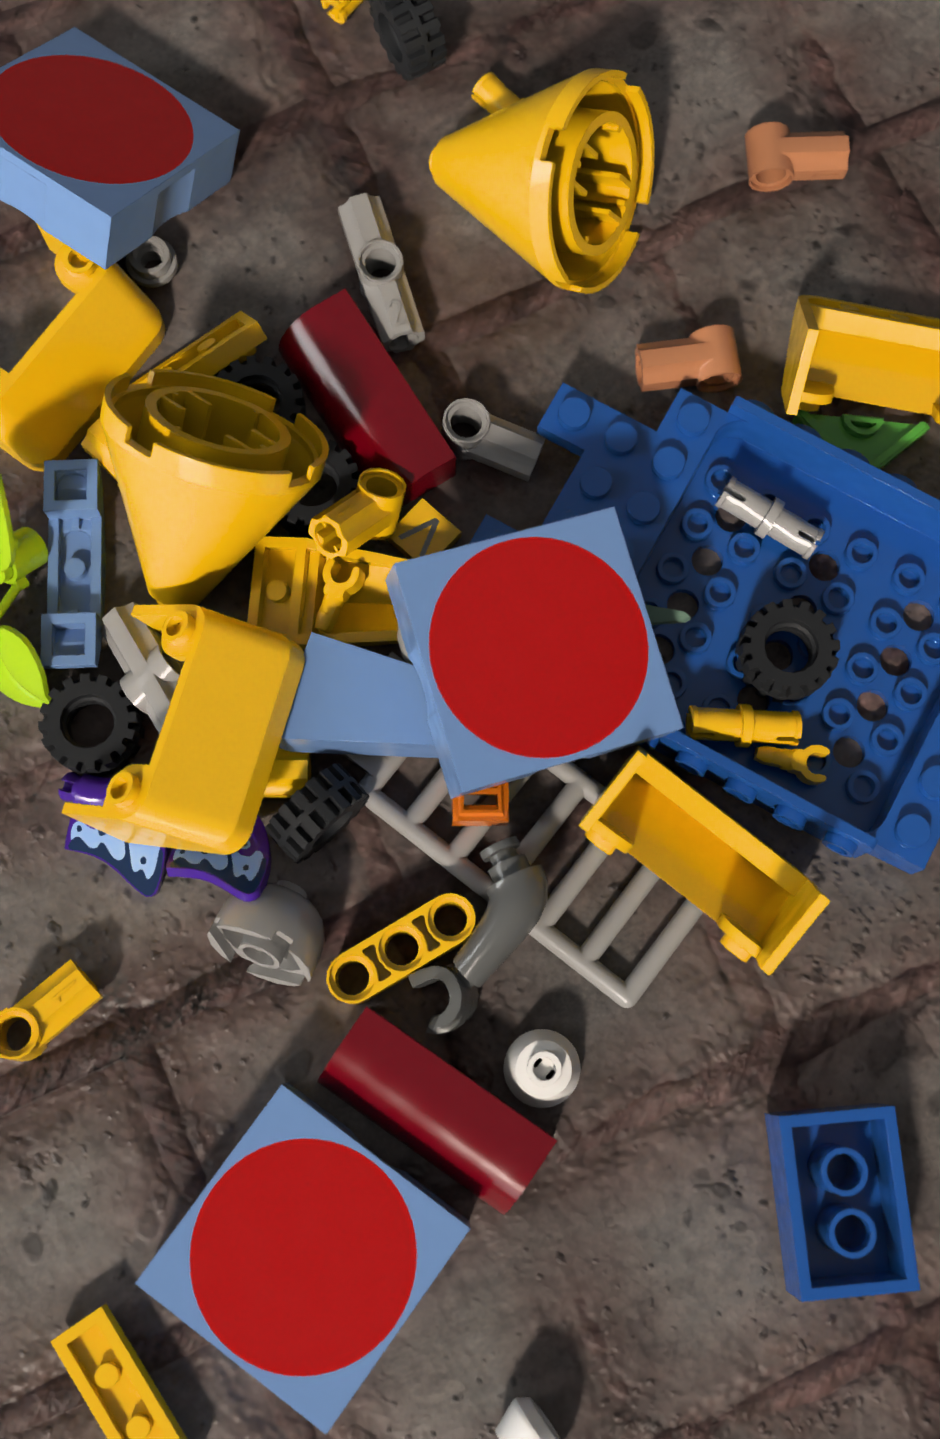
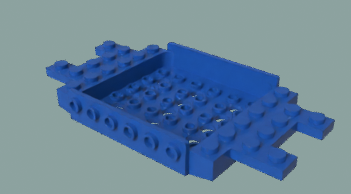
(885, 556)

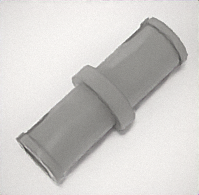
(769, 518)

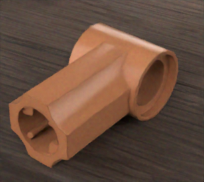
(781, 157)
(702, 360)

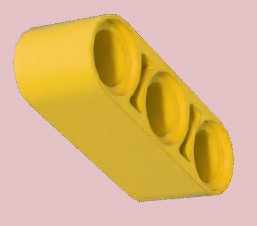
(372, 951)

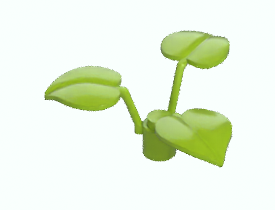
(20, 666)

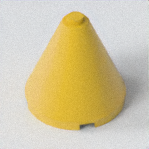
(558, 175)
(203, 473)

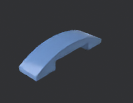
(75, 564)

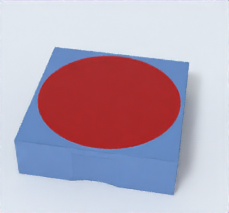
(103, 147)
(532, 650)
(304, 1256)

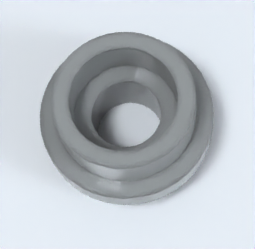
(152, 249)

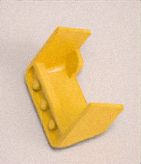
(861, 357)
(64, 374)
(214, 738)
(706, 858)

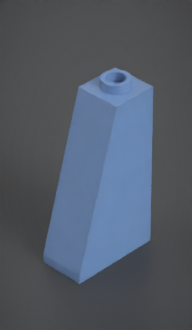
(357, 704)

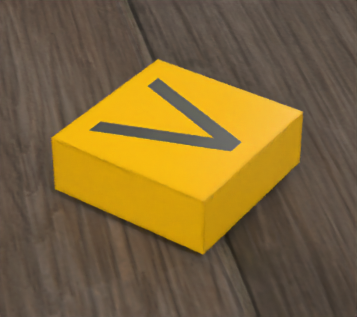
(424, 532)

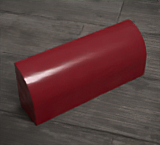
(365, 396)
(436, 1111)

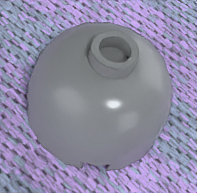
(275, 932)

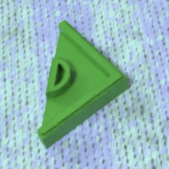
(871, 436)

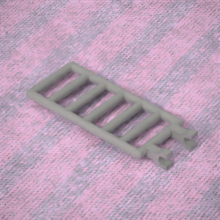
(454, 859)

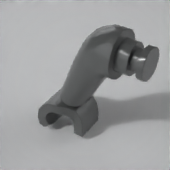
(510, 915)

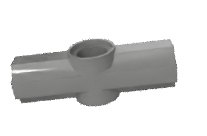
(372, 250)
(148, 670)

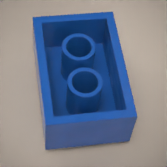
(841, 1202)

